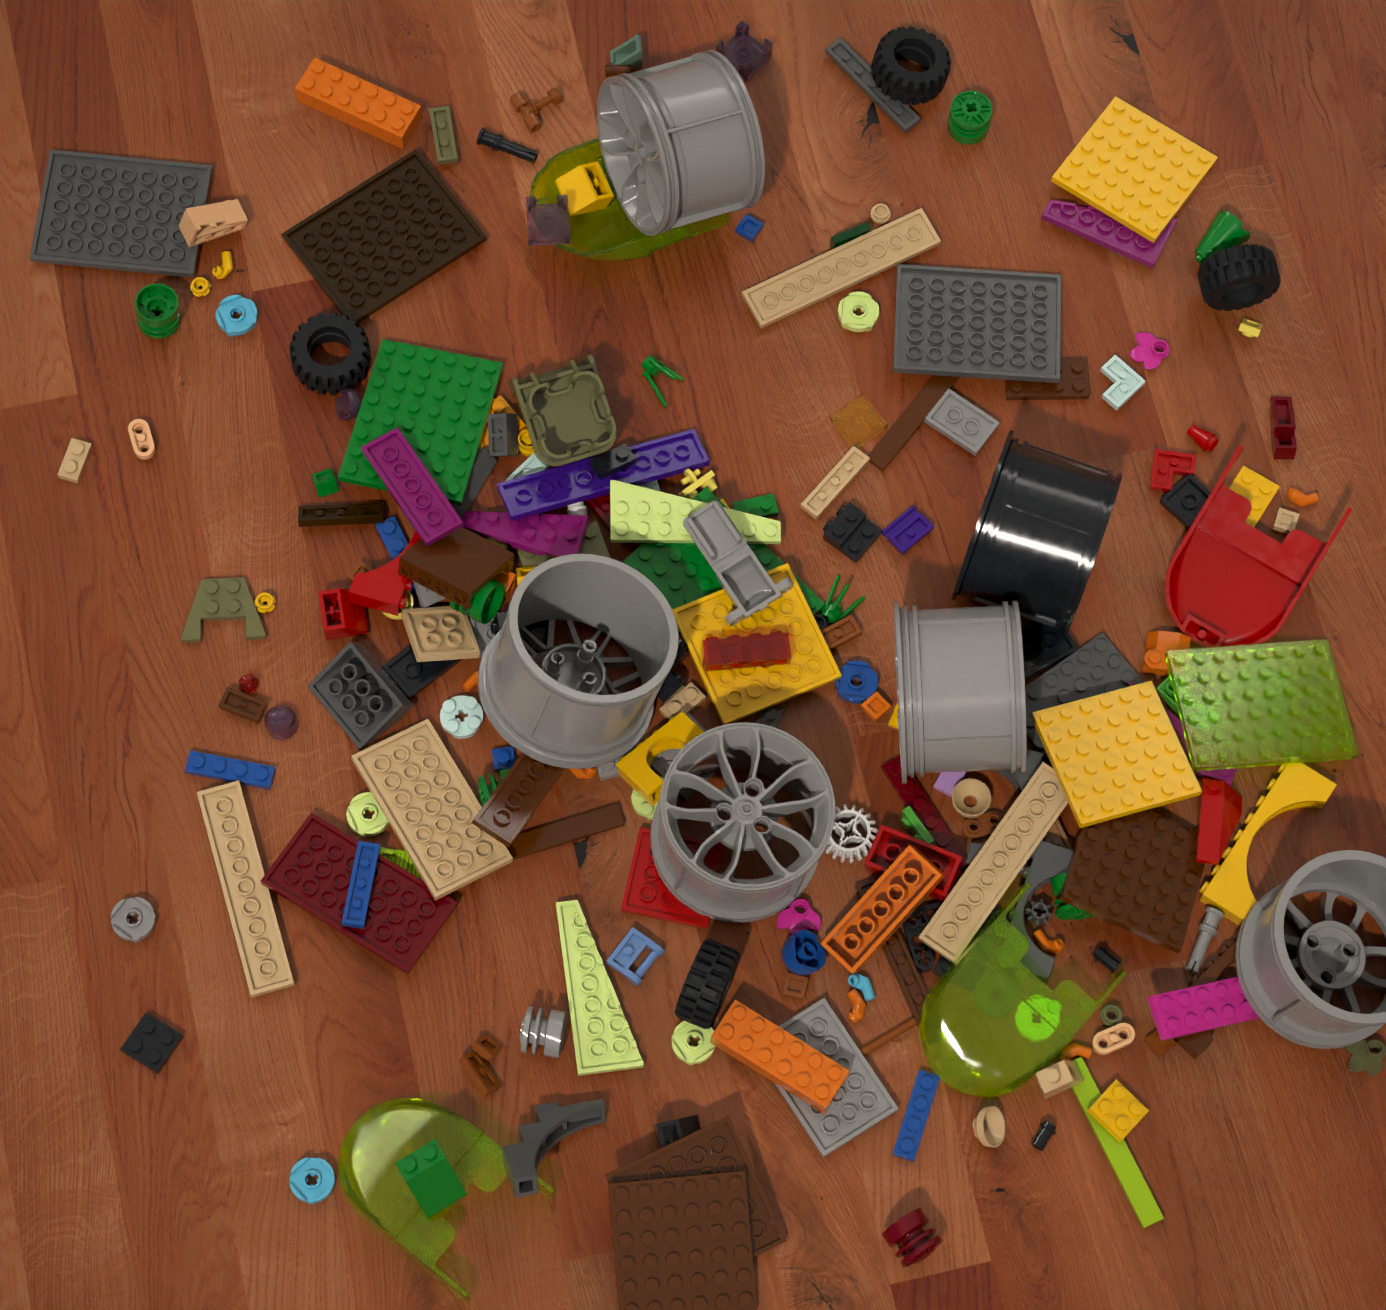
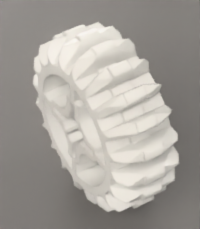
(856, 838)

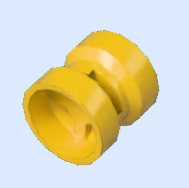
(524, 443)

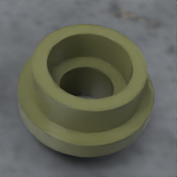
(1111, 1009)

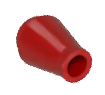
(1204, 439)

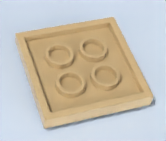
(439, 634)

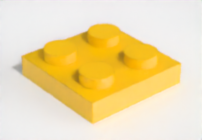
(1117, 1110)

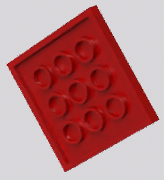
(647, 893)

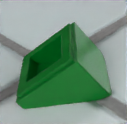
(325, 483)

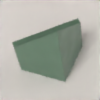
(628, 53)

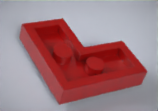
(1166, 464)

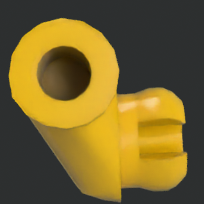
(226, 267)

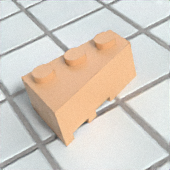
(212, 221)

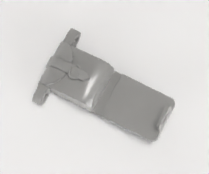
(733, 562)

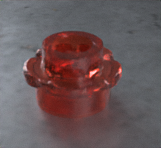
(248, 683)

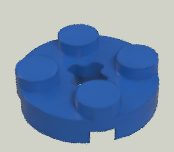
(866, 675)

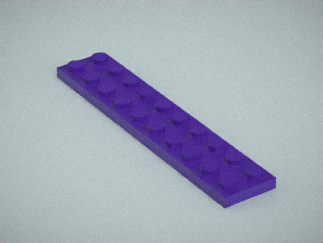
(578, 481)

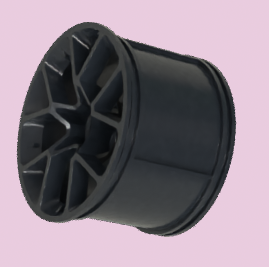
(1038, 533)

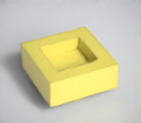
(1250, 328)

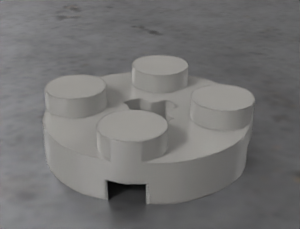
(136, 931)

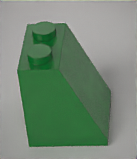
(431, 1178)

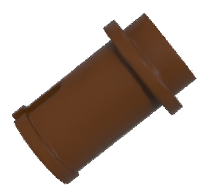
(612, 70)

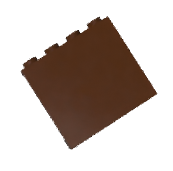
(455, 565)

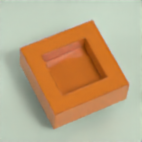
(875, 706)

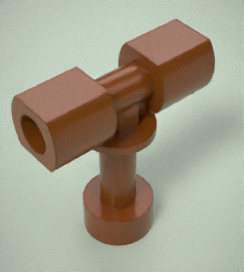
(530, 110)

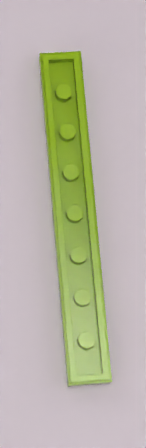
(1118, 1154)

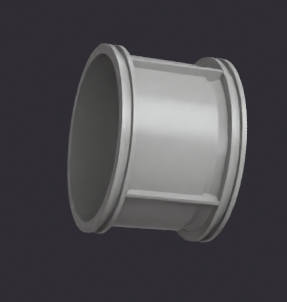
(680, 142)
(760, 751)
(1270, 976)

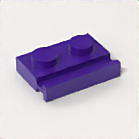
(907, 530)

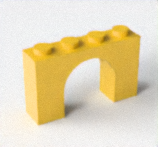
(636, 766)

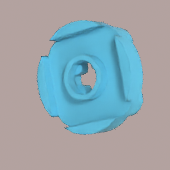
(238, 326)
(312, 1193)

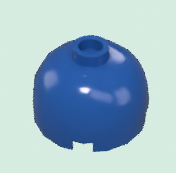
(803, 953)

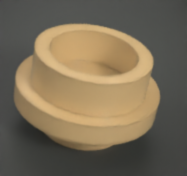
(880, 213)

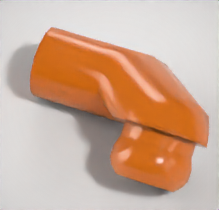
(1300, 498)
(586, 773)
(1048, 945)
(858, 1008)

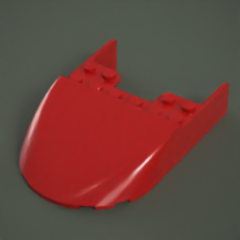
(1233, 580)

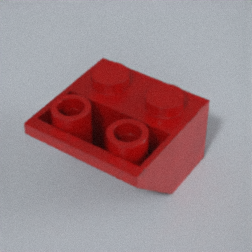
(340, 616)

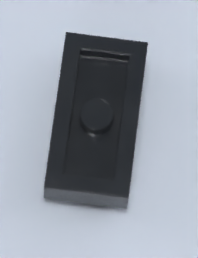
(612, 461)

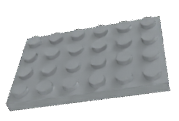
(861, 1099)

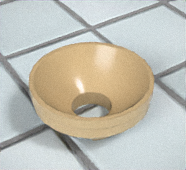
(975, 789)
(990, 1126)

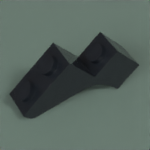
(673, 683)

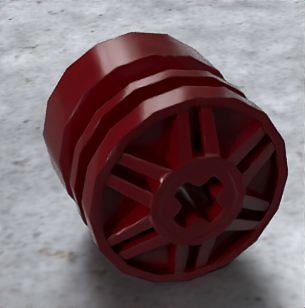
(911, 1236)

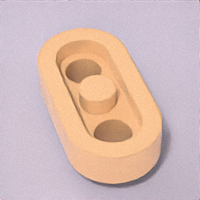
(142, 440)
(1112, 1039)

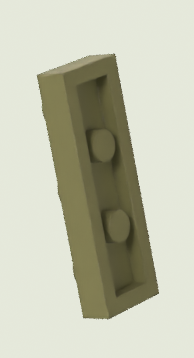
(443, 135)

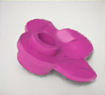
(1146, 351)
(797, 921)

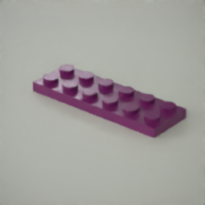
(412, 487)

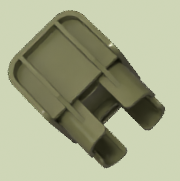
(566, 413)

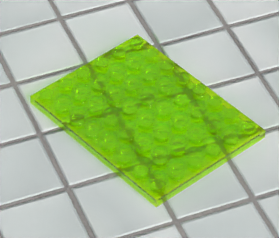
(1260, 704)

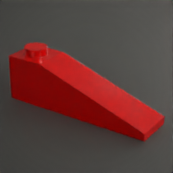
(1216, 819)

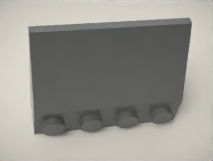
(360, 694)

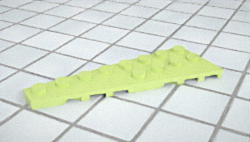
(658, 517)
(597, 1021)

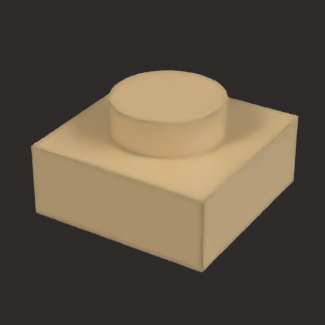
(1285, 520)

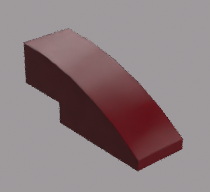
(1282, 428)

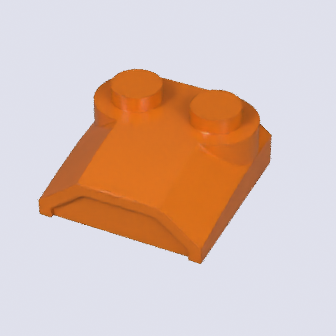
(1157, 644)

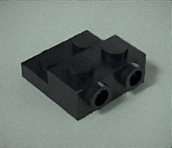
(851, 532)

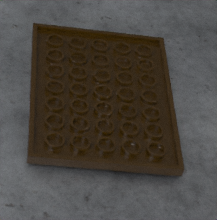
(384, 237)

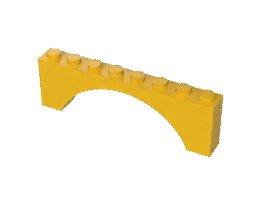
(1295, 788)

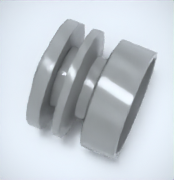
(543, 1031)

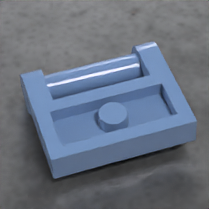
(629, 951)

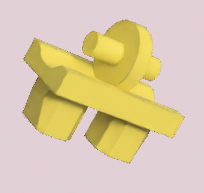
(705, 481)

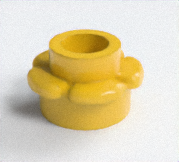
(198, 282)
(265, 597)

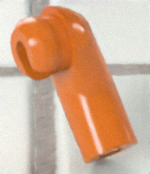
(471, 681)
(1073, 1050)

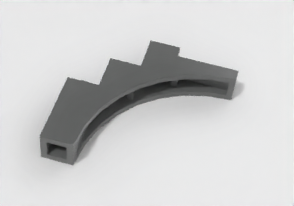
(537, 1138)

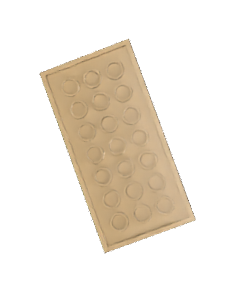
(430, 809)

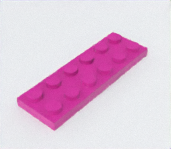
(1200, 1008)

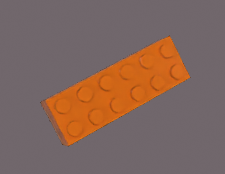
(358, 103)
(882, 909)
(779, 1056)

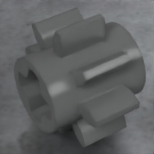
(1033, 914)

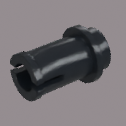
(1106, 959)
(1044, 1134)

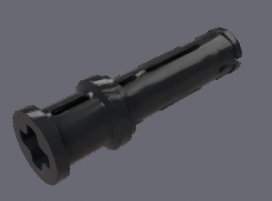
(498, 143)

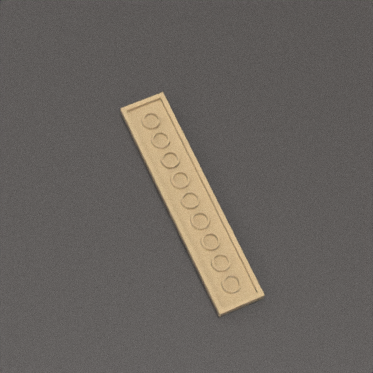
(841, 268)
(996, 865)
(245, 896)

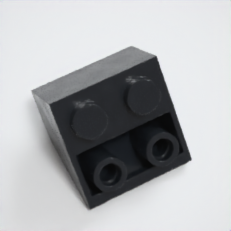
(675, 1129)

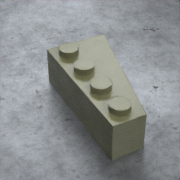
(592, 544)

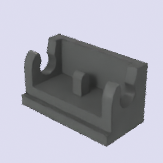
(503, 435)

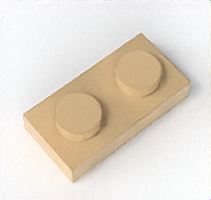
(75, 460)
(684, 701)

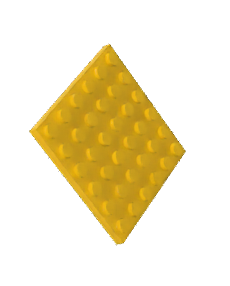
(1134, 169)
(754, 689)
(1115, 754)

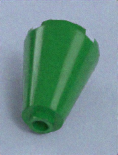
(1222, 234)

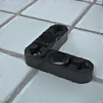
(915, 930)

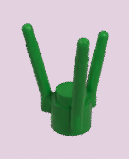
(655, 367)
(832, 611)

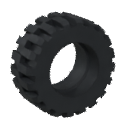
(913, 46)
(1239, 277)
(323, 330)
(707, 984)

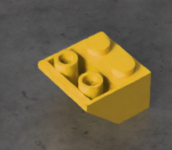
(585, 189)

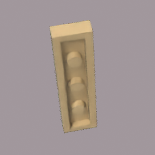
(835, 482)

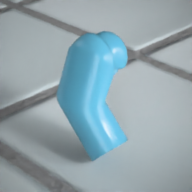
(862, 983)

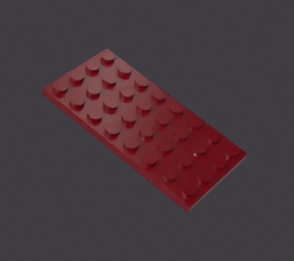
(316, 877)

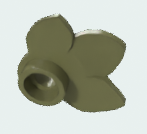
(1364, 1059)

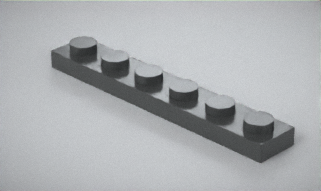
(861, 75)

